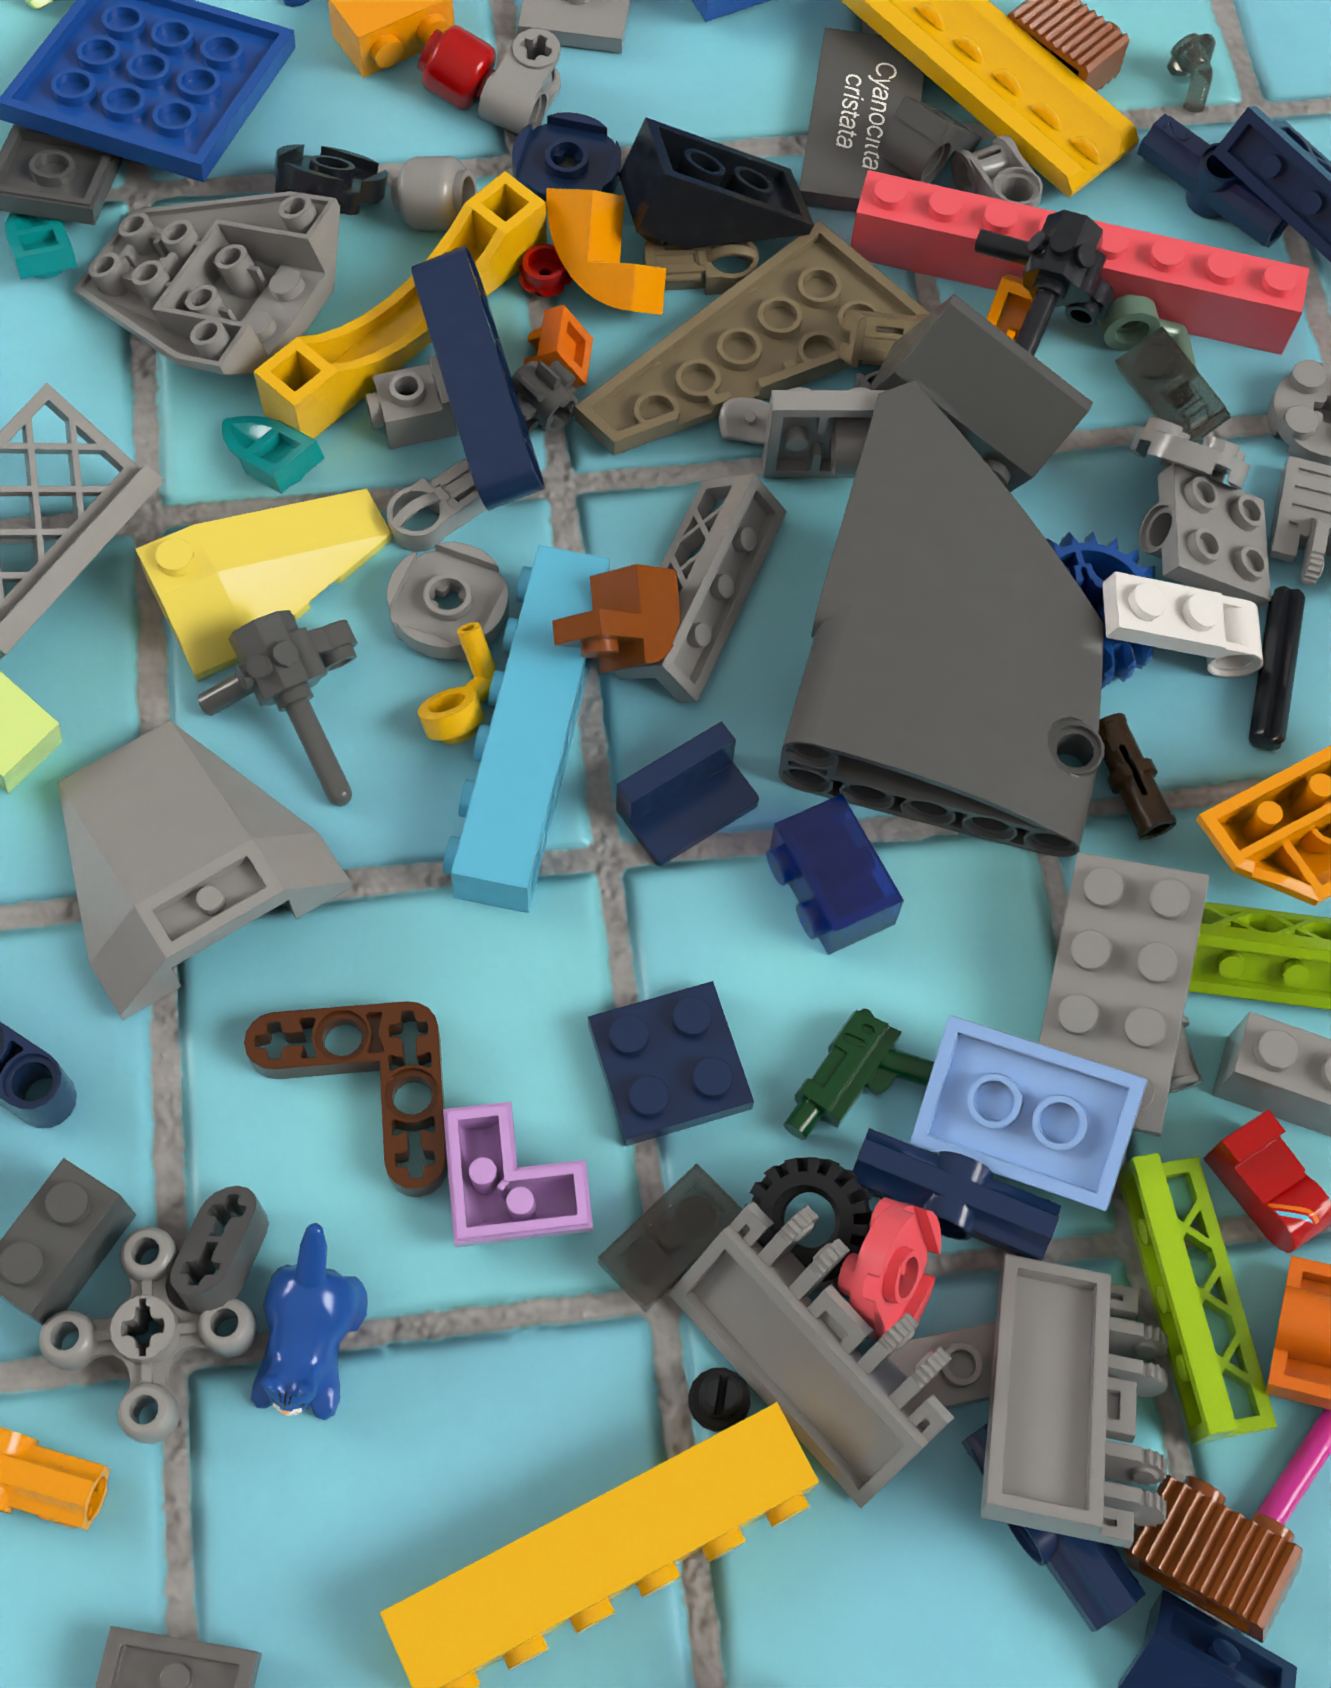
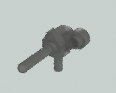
(280, 668)

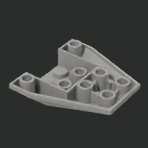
(219, 277)
(178, 856)

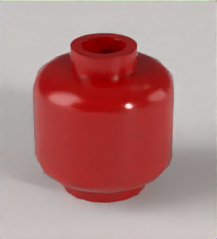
(456, 66)

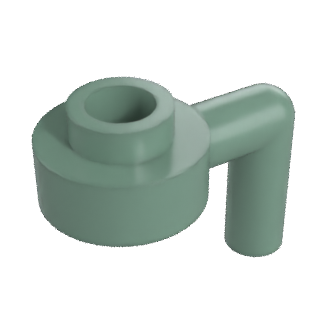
(1134, 319)

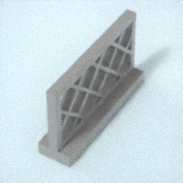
(90, 529)

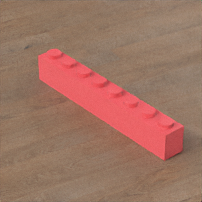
(1191, 283)

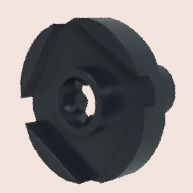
(332, 174)

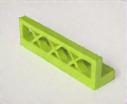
(1263, 956)
(1179, 1299)

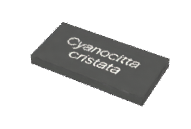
(853, 103)

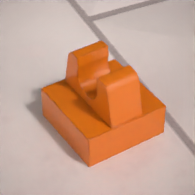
(562, 340)

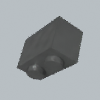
(60, 1241)

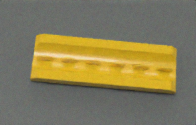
(1007, 84)

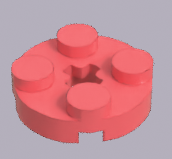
(890, 1267)

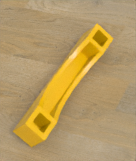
(330, 372)

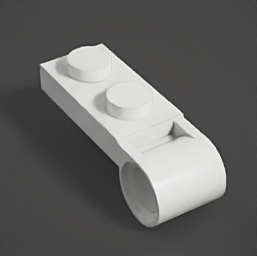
(1185, 621)

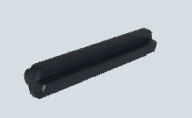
(1278, 670)

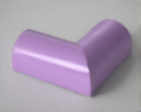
(497, 1198)

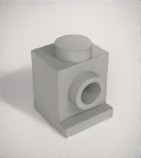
(411, 405)

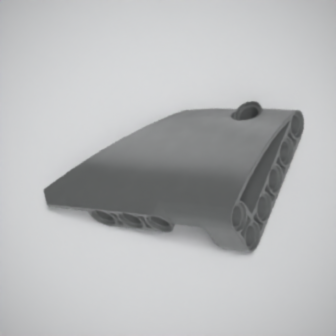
(948, 649)

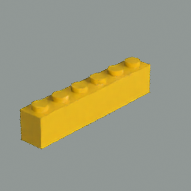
(600, 1551)

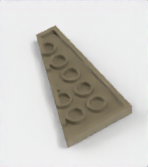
(757, 337)

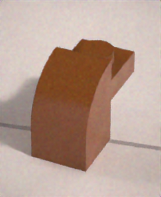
(630, 618)

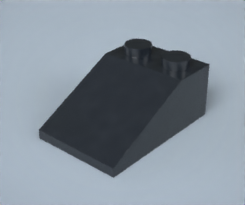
(706, 192)

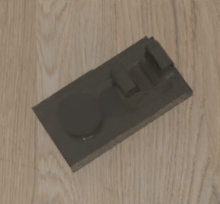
(1172, 385)

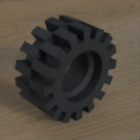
(829, 1181)

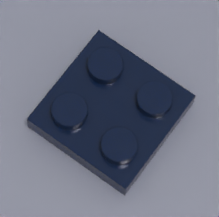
(670, 1063)

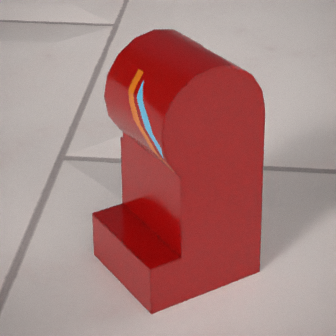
(1271, 1183)

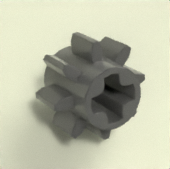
(545, 395)

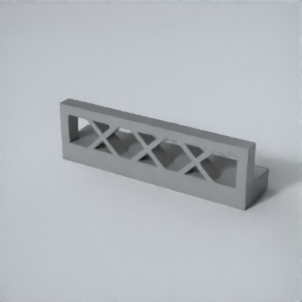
(714, 579)

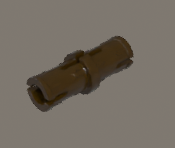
(1134, 778)

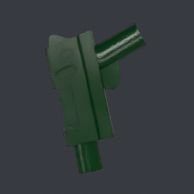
(856, 1059)

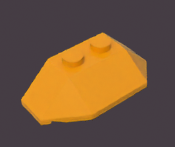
(1280, 830)

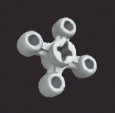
(117, 1335)

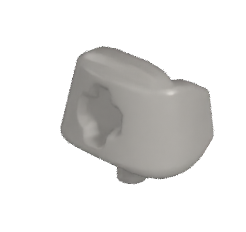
(744, 420)

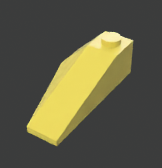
(256, 564)

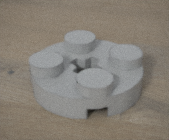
(1294, 413)
(1211, 459)
(435, 573)

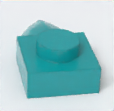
(38, 246)
(271, 450)

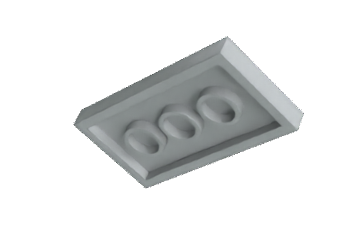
(1126, 971)

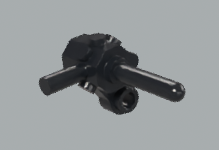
(1059, 271)

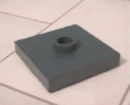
(54, 177)

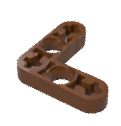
(375, 1053)

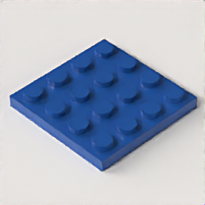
(149, 80)

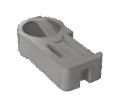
(449, 495)

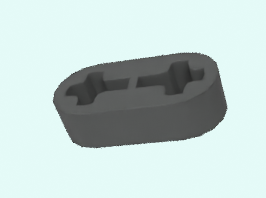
(213, 1248)

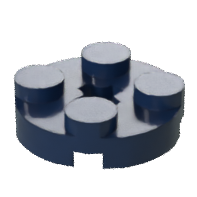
(572, 137)

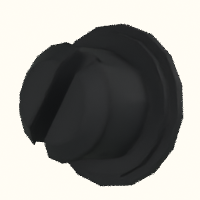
(719, 1399)

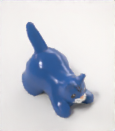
(307, 1319)

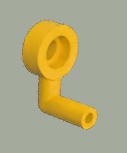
(458, 710)

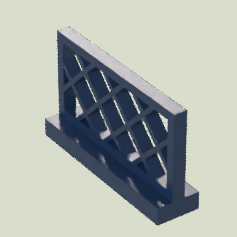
(1282, 172)

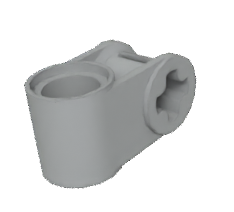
(523, 82)
(997, 173)

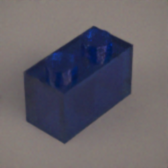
(833, 875)

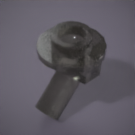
(1192, 59)

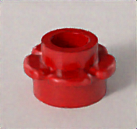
(543, 271)

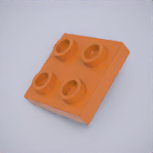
(1303, 1337)

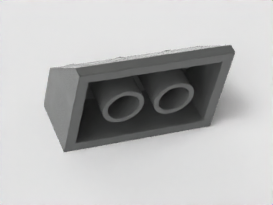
(988, 388)

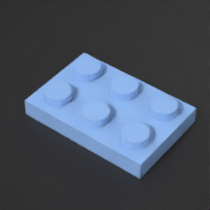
(1029, 1111)

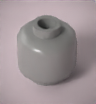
(432, 191)

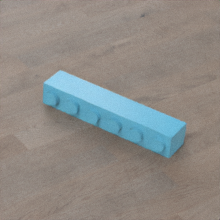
(528, 738)

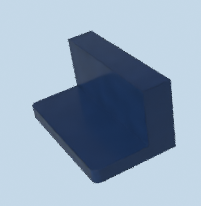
(685, 795)
(1199, 1652)

